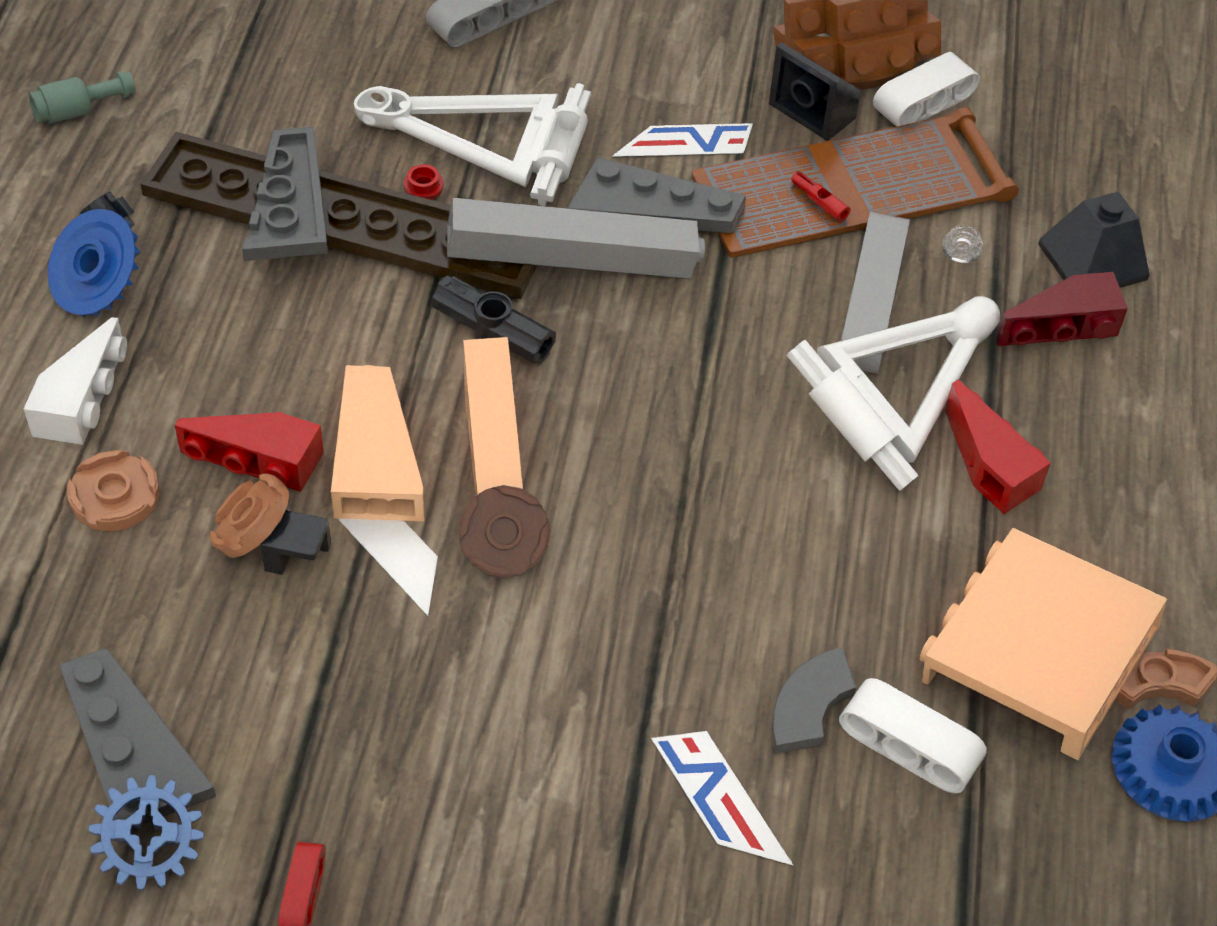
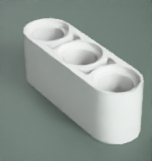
(926, 90)
(913, 735)

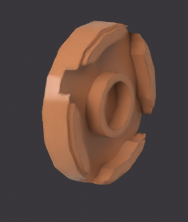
(113, 491)
(249, 515)

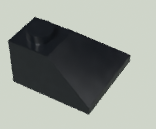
(812, 93)
(1098, 238)

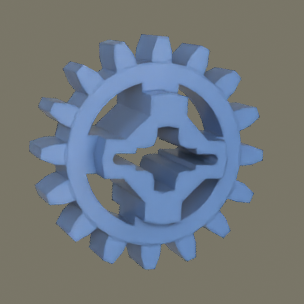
(121, 830)

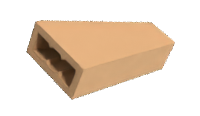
(491, 414)
(374, 454)

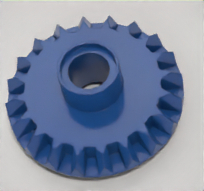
(92, 262)
(1159, 778)

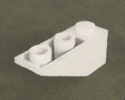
(71, 390)

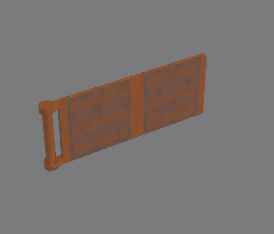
(884, 171)

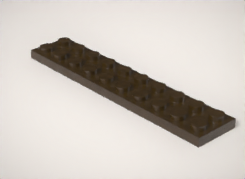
(356, 213)

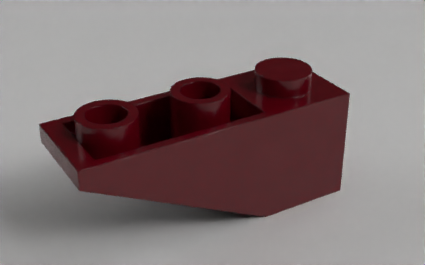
(1071, 310)

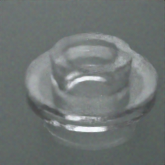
(963, 244)

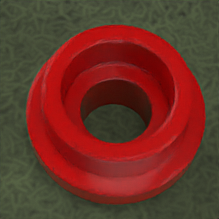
(423, 182)

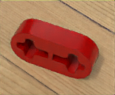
(302, 884)

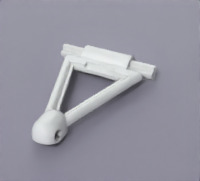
(545, 148)
(862, 410)

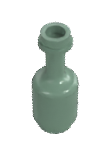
(73, 98)

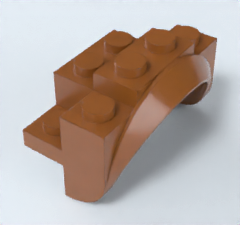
(867, 37)

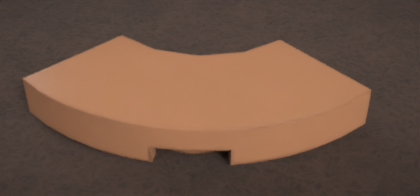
(1168, 675)

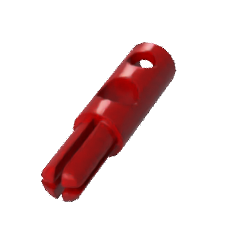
(821, 197)

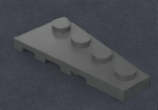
(641, 192)
(289, 200)
(128, 734)

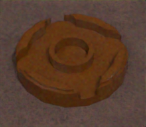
(504, 531)

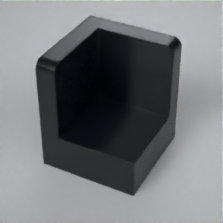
(295, 536)

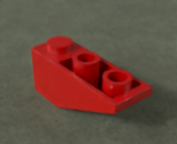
(255, 444)
(995, 455)

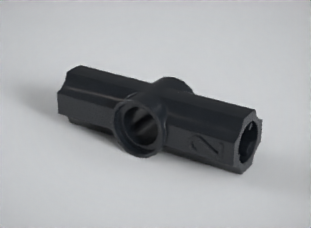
(493, 317)

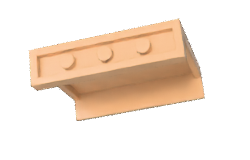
(1046, 636)

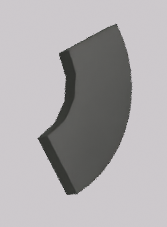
(807, 698)

